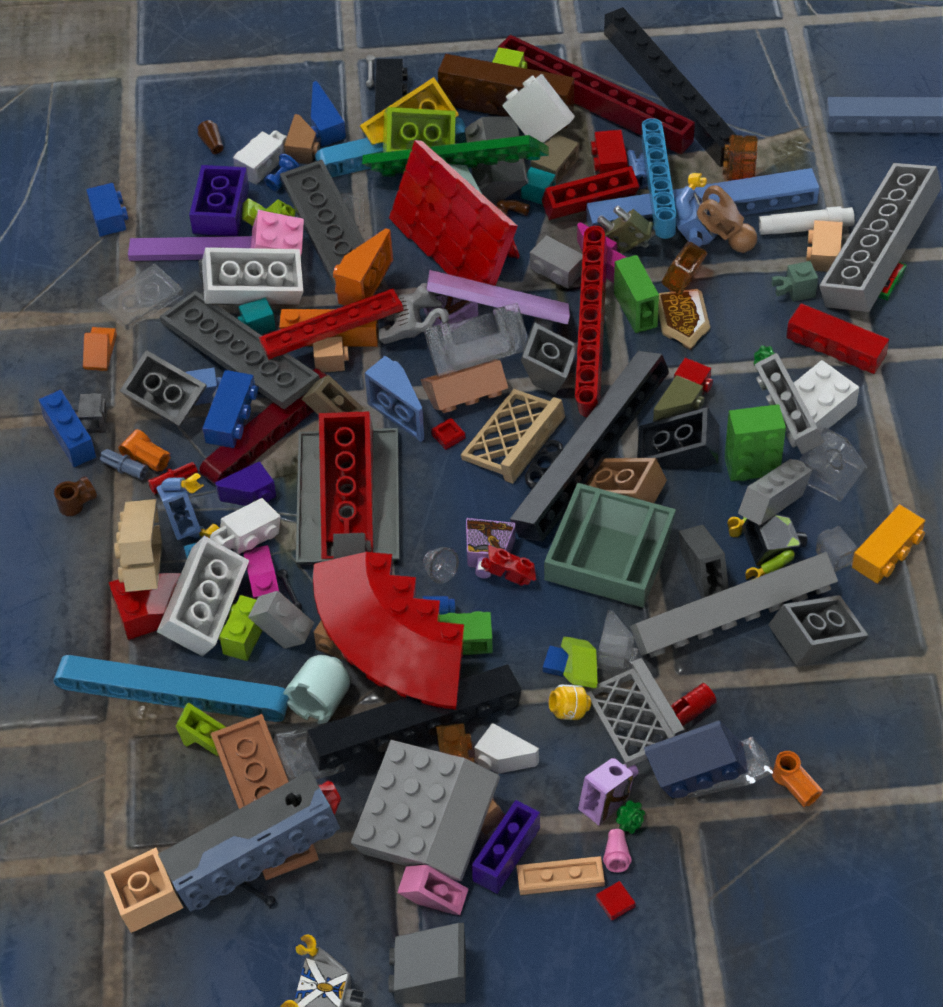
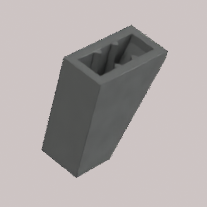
(704, 560)

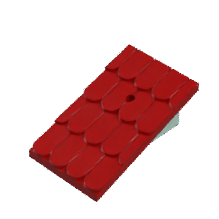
(451, 217)

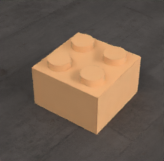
(143, 890)

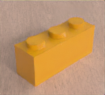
(889, 544)

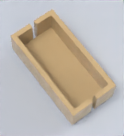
(139, 545)

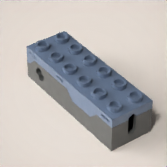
(252, 840)

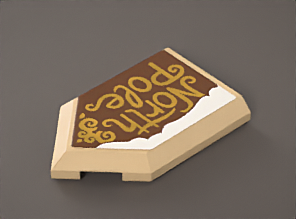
(683, 316)

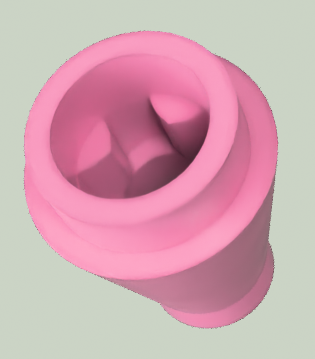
(617, 853)

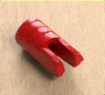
(694, 703)

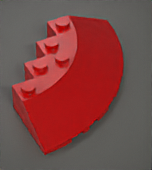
(388, 629)

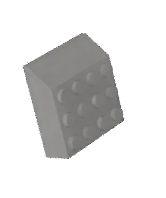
(425, 809)

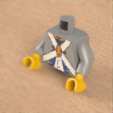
(323, 981)

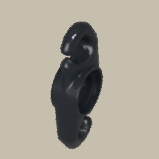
(535, 470)

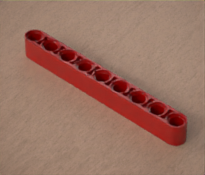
(591, 307)

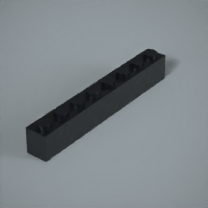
(410, 719)

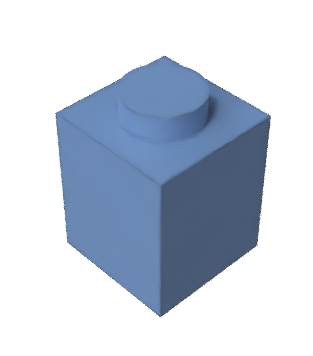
(209, 378)

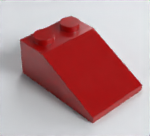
(143, 609)

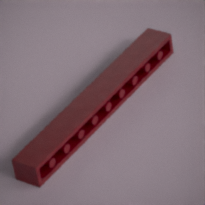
(608, 98)

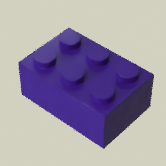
(219, 200)

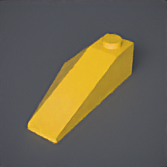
(424, 97)

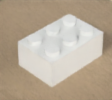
(826, 394)

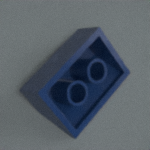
(697, 759)

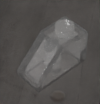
(616, 646)

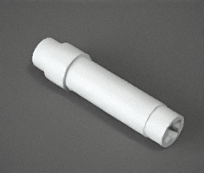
(804, 220)

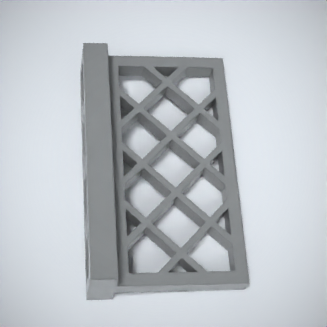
(654, 699)

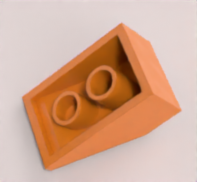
(363, 269)

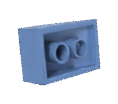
(394, 397)

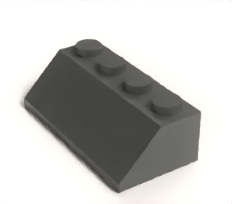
(505, 178)

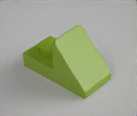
(197, 727)

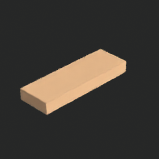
(560, 875)

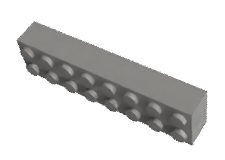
(880, 237)

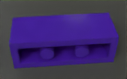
(506, 846)

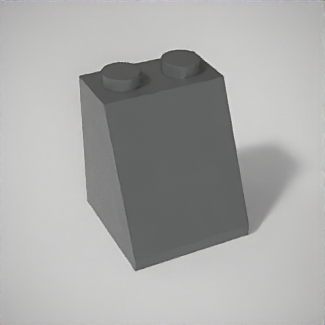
(429, 966)

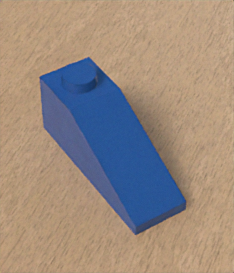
(325, 118)

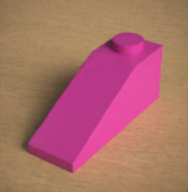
(261, 571)

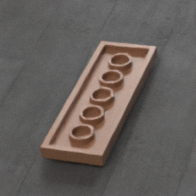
(253, 772)

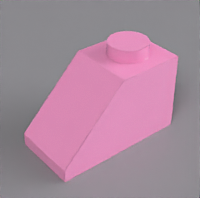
(432, 889)

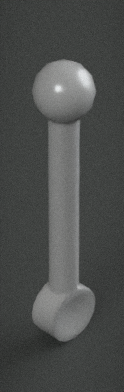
(370, 59)

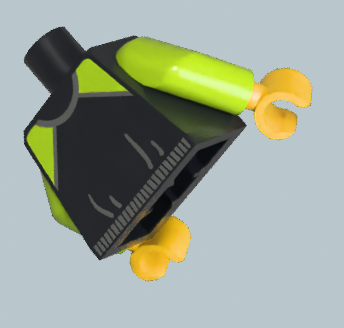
(770, 543)

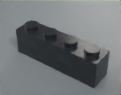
(389, 82)

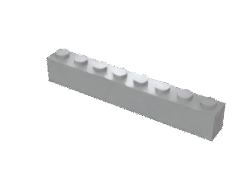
(732, 604)

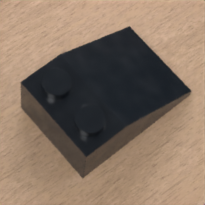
(681, 440)

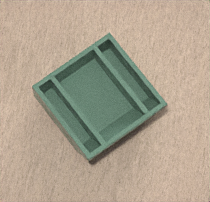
(609, 545)

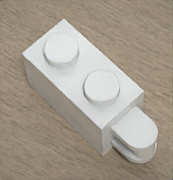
(261, 155)
(248, 527)

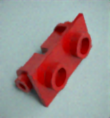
(519, 569)

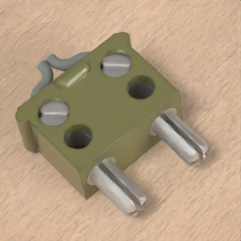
(628, 229)

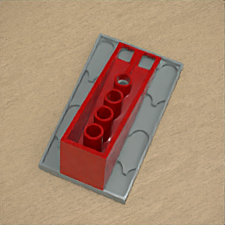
(347, 486)

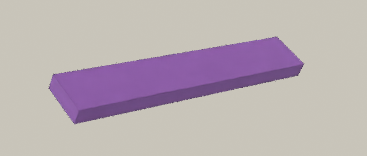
(180, 248)

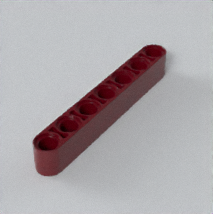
(256, 439)

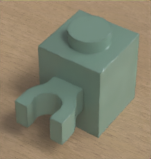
(799, 282)

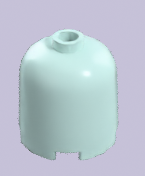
(318, 688)

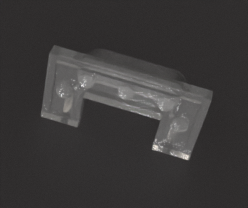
(476, 340)

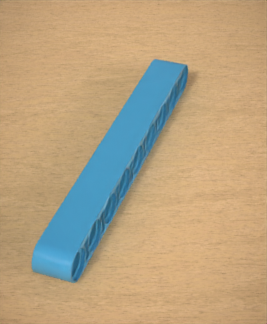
(171, 688)

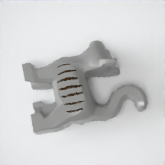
(408, 321)

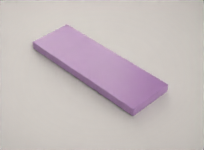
(497, 296)

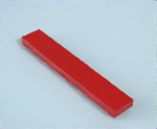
(330, 323)

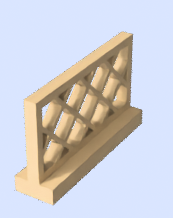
(529, 439)

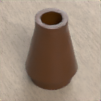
(209, 134)

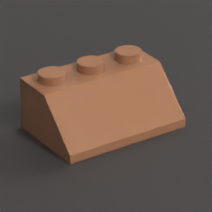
(465, 386)

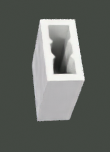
(538, 109)

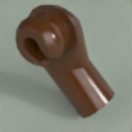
(513, 205)

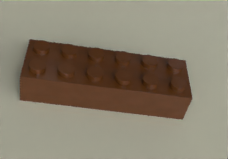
(485, 84)

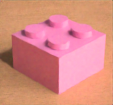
(277, 231)

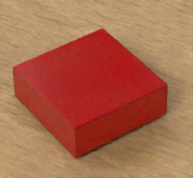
(448, 433)
(615, 900)

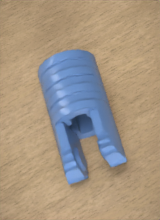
(638, 167)

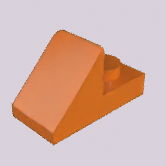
(98, 348)

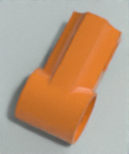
(141, 448)
(796, 779)

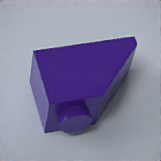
(246, 486)

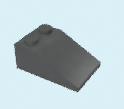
(162, 389)
(816, 628)

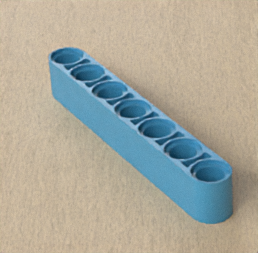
(348, 156)
(658, 178)

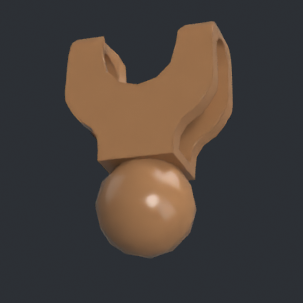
(726, 220)

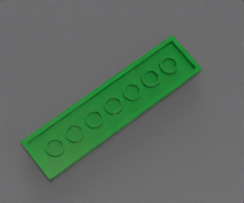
(468, 154)

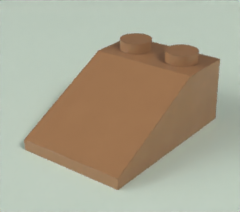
(630, 477)

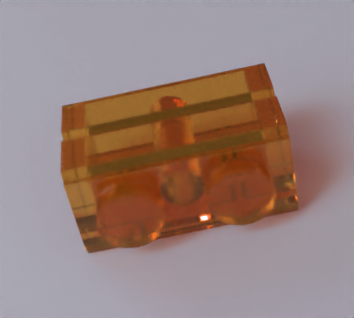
(741, 157)
(684, 268)

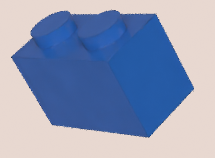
(106, 209)

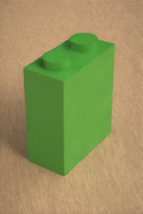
(636, 294)

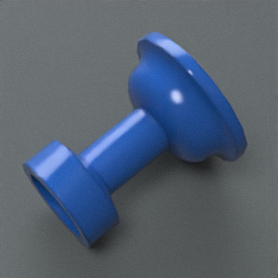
(285, 163)

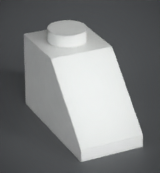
(504, 751)

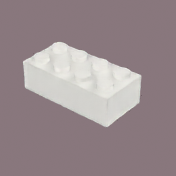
(252, 274)
(203, 596)

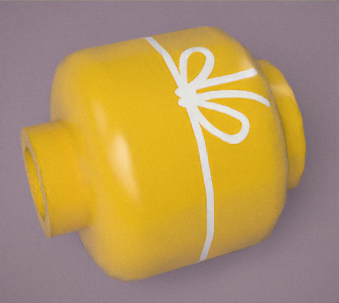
(569, 702)

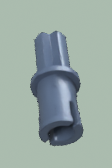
(124, 464)

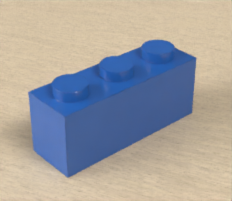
(230, 409)
(67, 428)

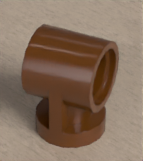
(72, 495)

